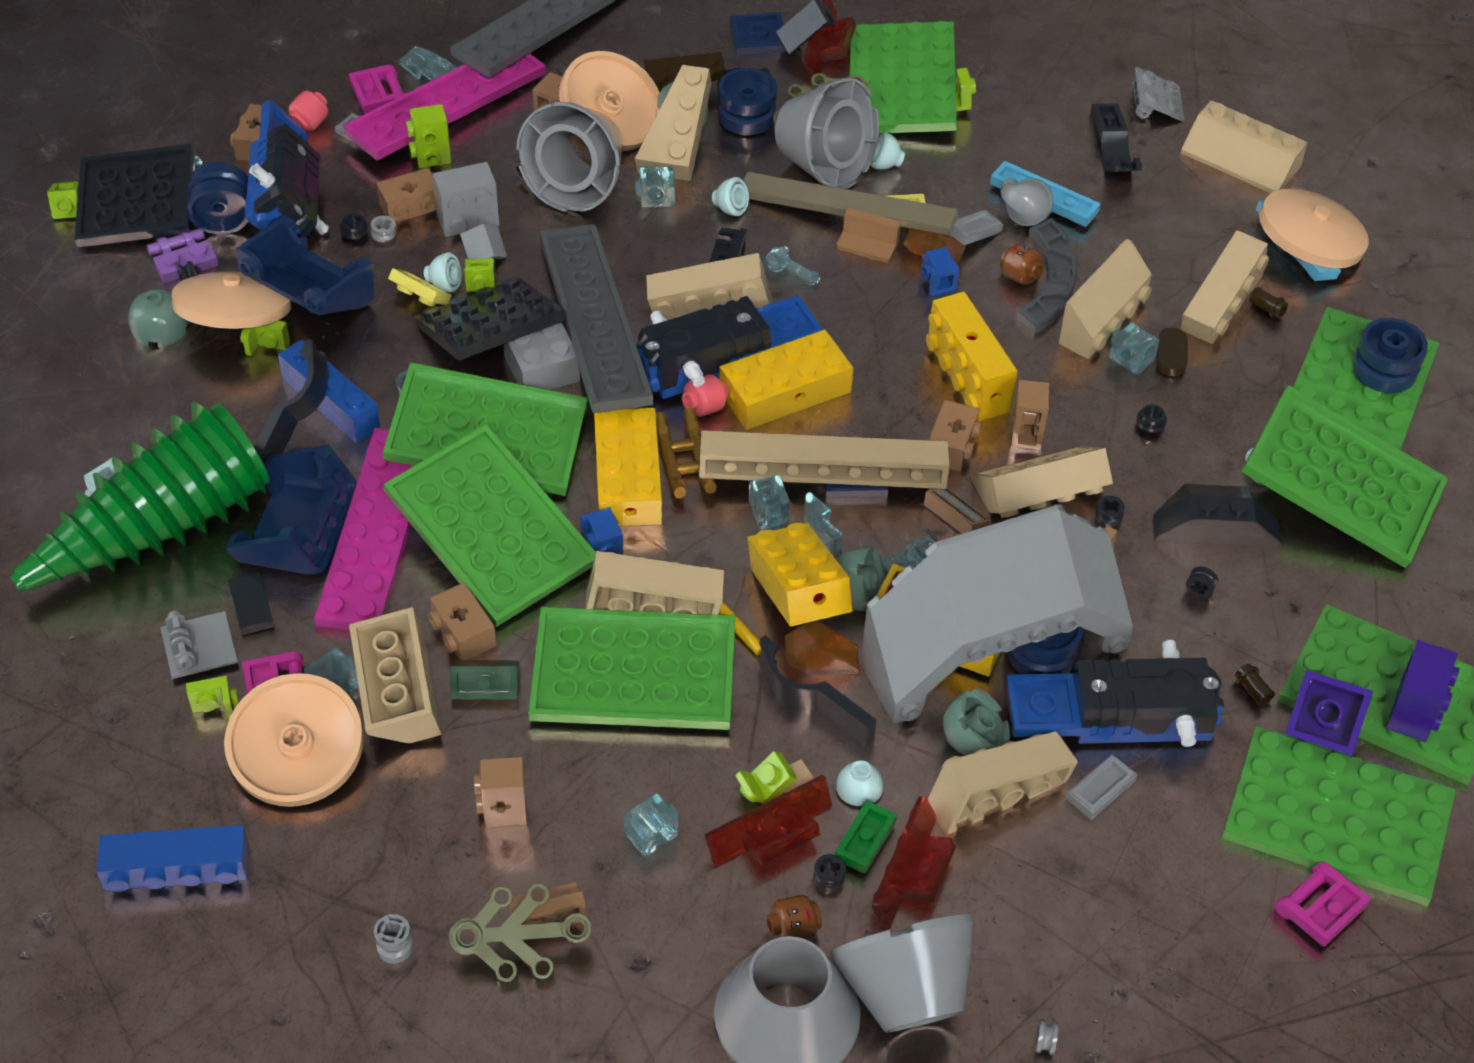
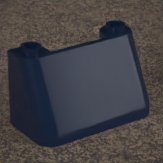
(287, 267)
(303, 514)

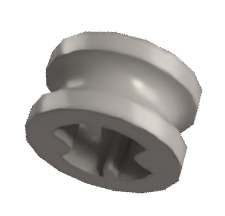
(383, 234)
(1046, 1037)

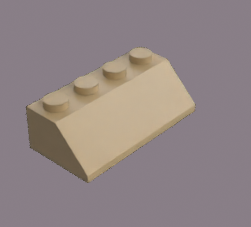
(1244, 147)
(1105, 301)
(1043, 479)
(395, 677)

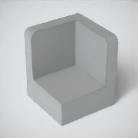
(483, 242)

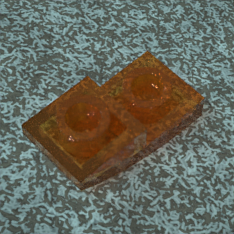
(921, 241)

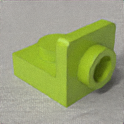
(63, 199)
(271, 335)
(212, 694)
(767, 779)

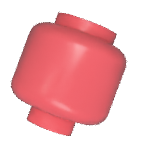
(308, 110)
(707, 397)

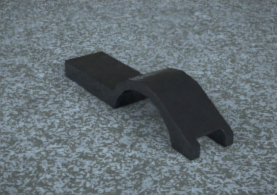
(1114, 138)
(286, 415)
(819, 696)

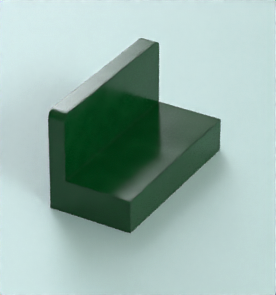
(484, 679)

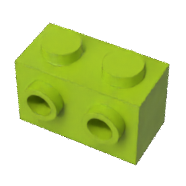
(430, 136)

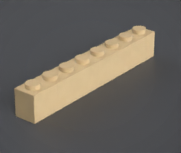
(824, 459)

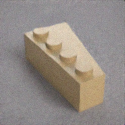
(678, 125)
(708, 285)
(1226, 287)
(652, 585)
(999, 778)

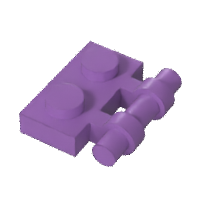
(199, 254)

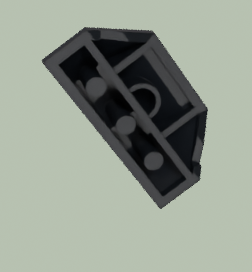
(1216, 517)

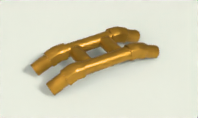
(670, 447)

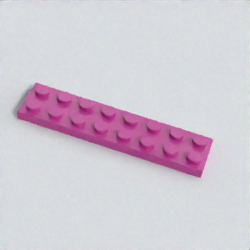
(458, 91)
(368, 546)

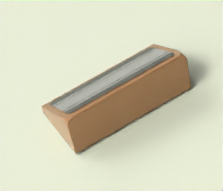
(954, 510)

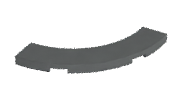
(1060, 279)

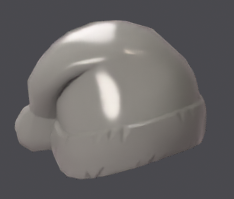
(1027, 201)

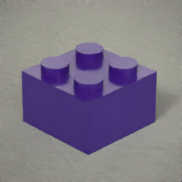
(1424, 691)
(1329, 713)

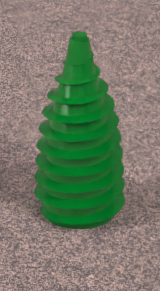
(152, 498)

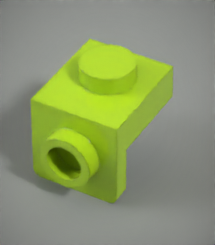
(964, 89)
(479, 273)

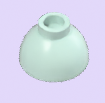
(887, 153)
(731, 196)
(444, 272)
(859, 783)

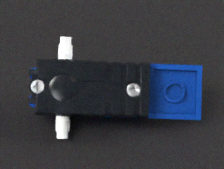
(283, 175)
(707, 339)
(1120, 700)

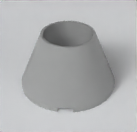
(830, 131)
(552, 165)
(911, 972)
(764, 1032)

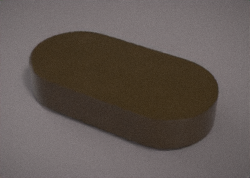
(1172, 352)

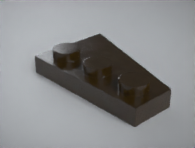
(666, 69)

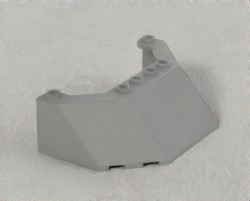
(987, 598)

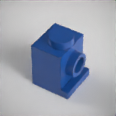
(940, 271)
(602, 531)

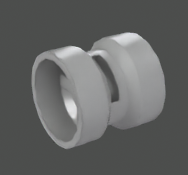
(393, 938)

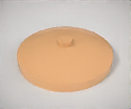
(615, 88)
(1313, 228)
(228, 301)
(294, 739)

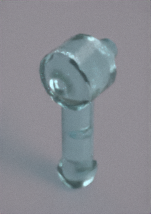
(779, 259)

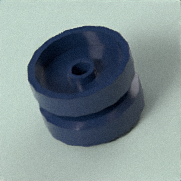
(747, 101)
(217, 198)
(1390, 355)
(1050, 656)

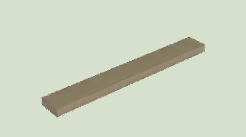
(837, 200)

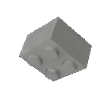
(465, 198)
(543, 359)

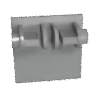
(1156, 93)
(197, 643)

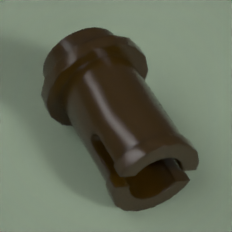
(1274, 306)
(1250, 679)

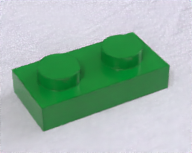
(866, 836)

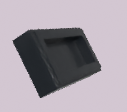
(250, 603)

